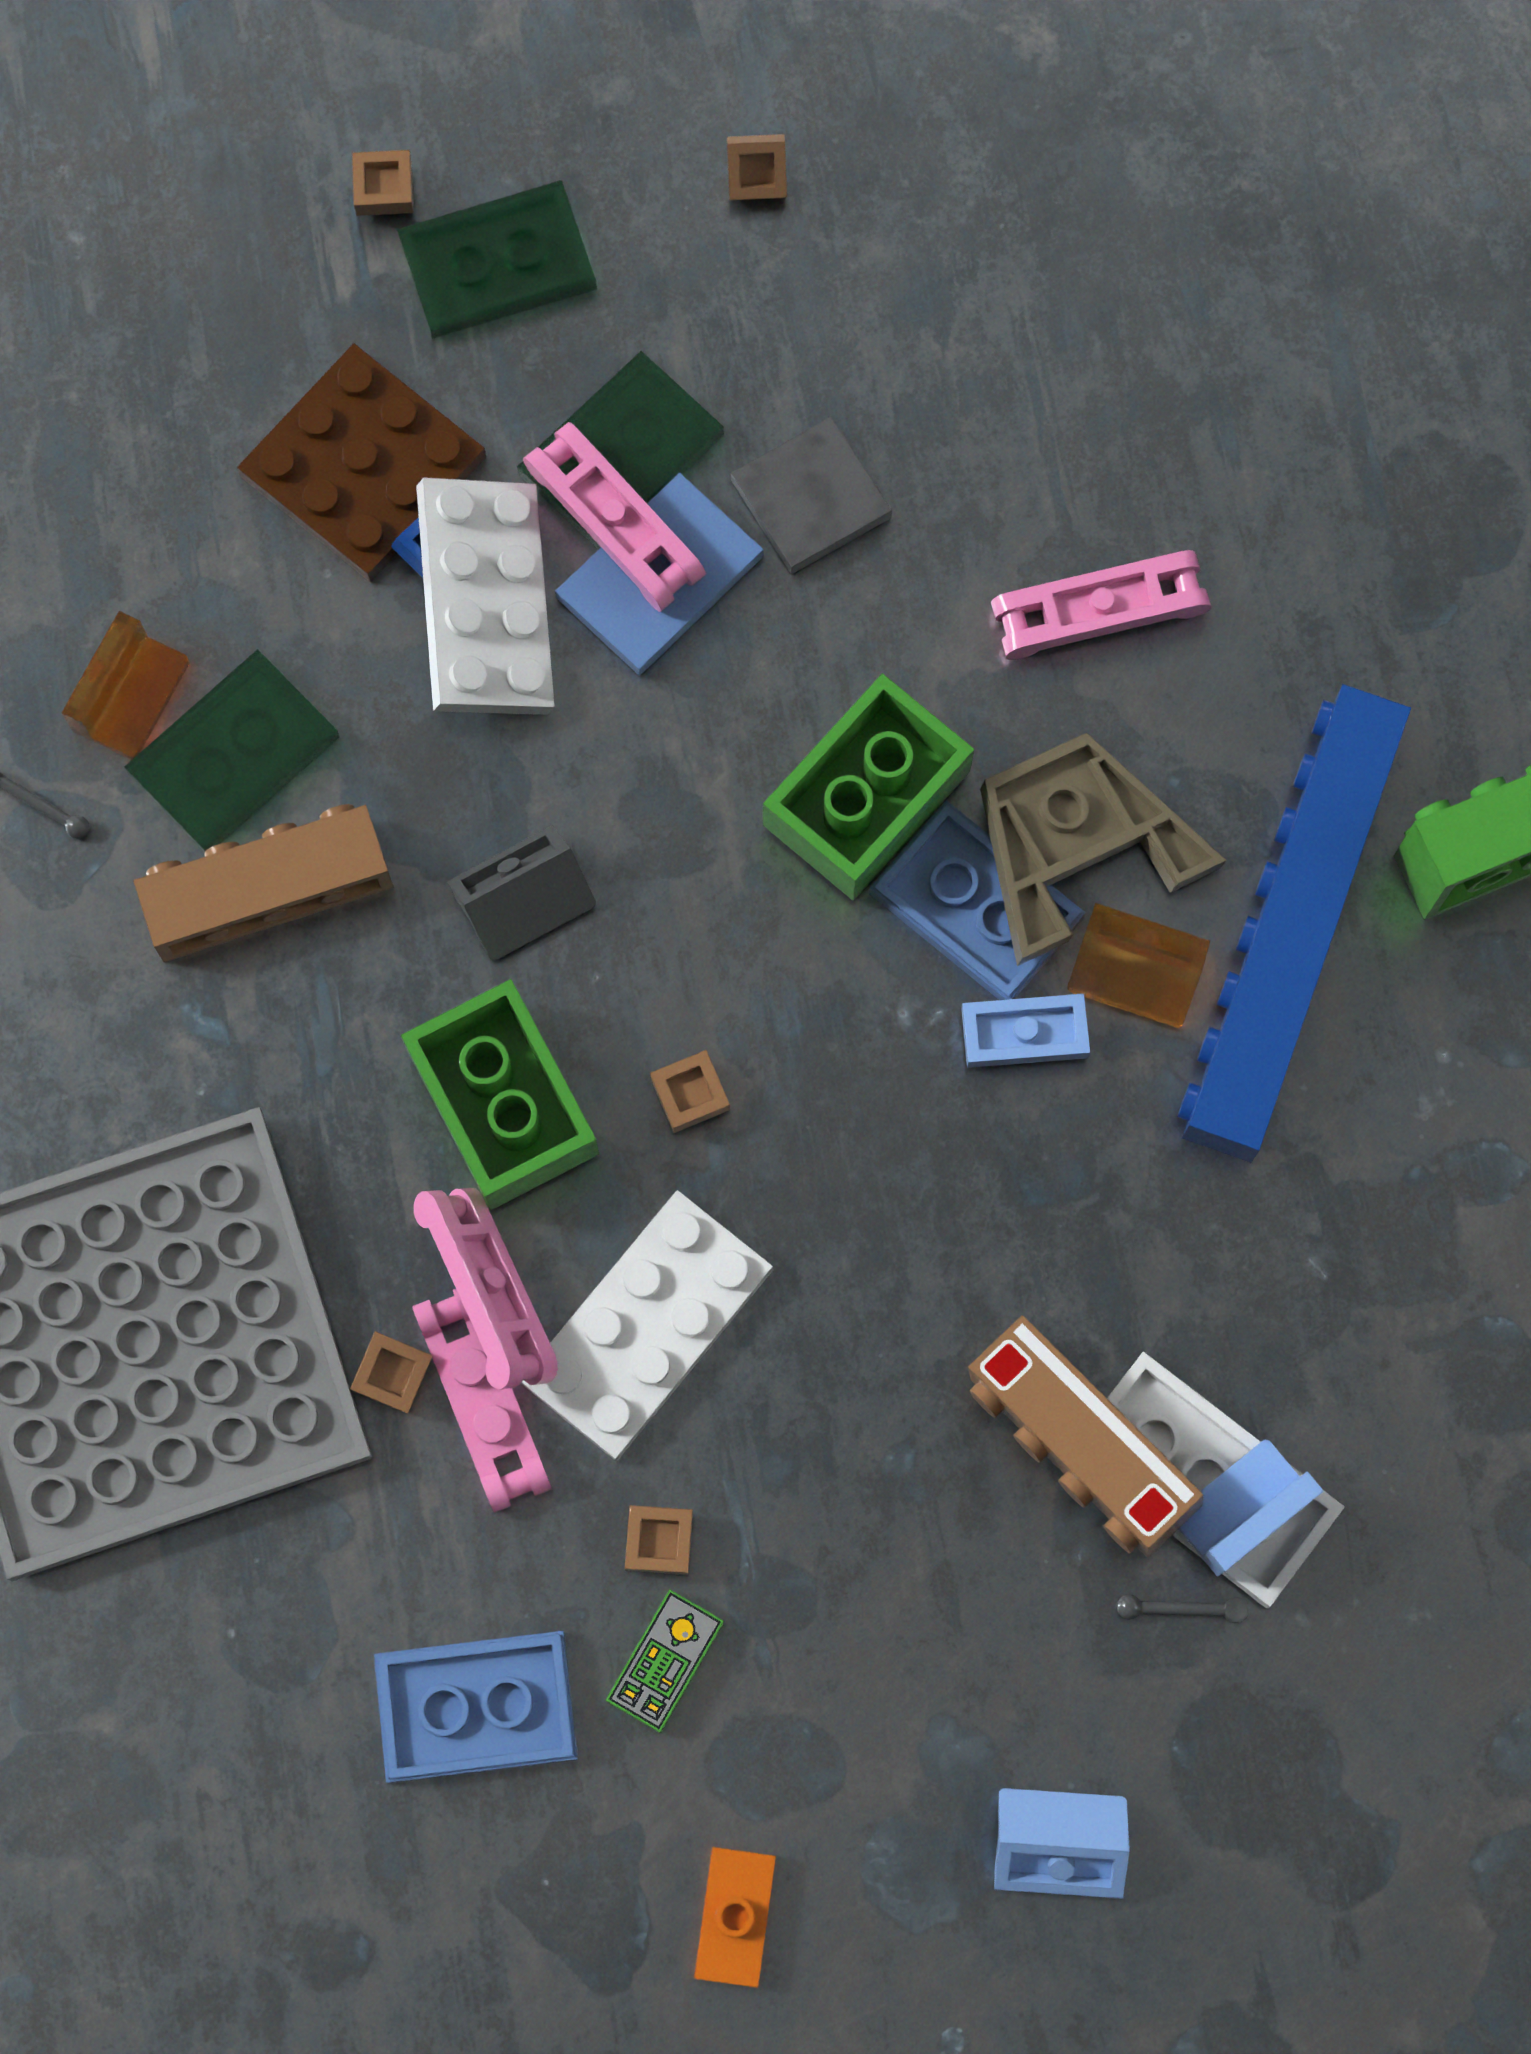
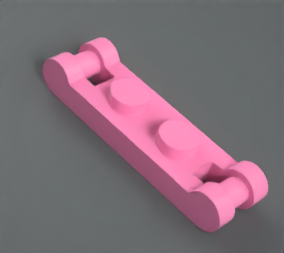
(614, 516)
(1100, 603)
(488, 1287)
(486, 1415)

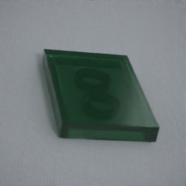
(497, 259)
(641, 428)
(232, 751)

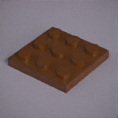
(353, 460)

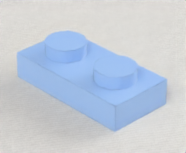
(1025, 1030)

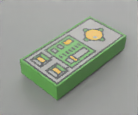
(665, 1661)

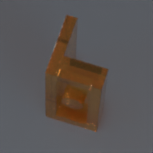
(124, 688)
(1138, 965)

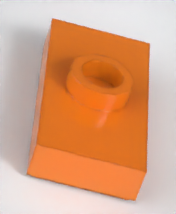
(735, 1917)

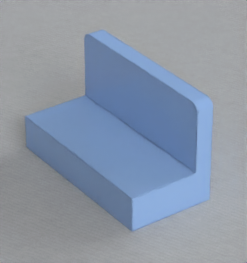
(1247, 1506)
(1061, 1843)

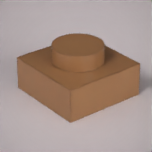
(757, 167)
(382, 182)
(690, 1091)
(391, 1372)
(658, 1540)

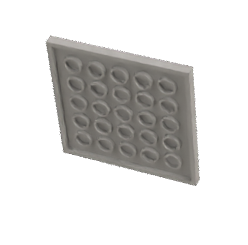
(160, 1346)

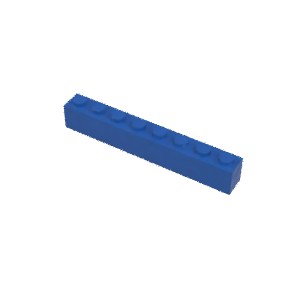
(1295, 924)

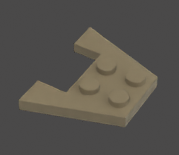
(1067, 815)

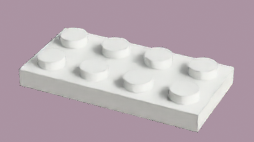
(485, 597)
(649, 1324)
(1202, 1447)

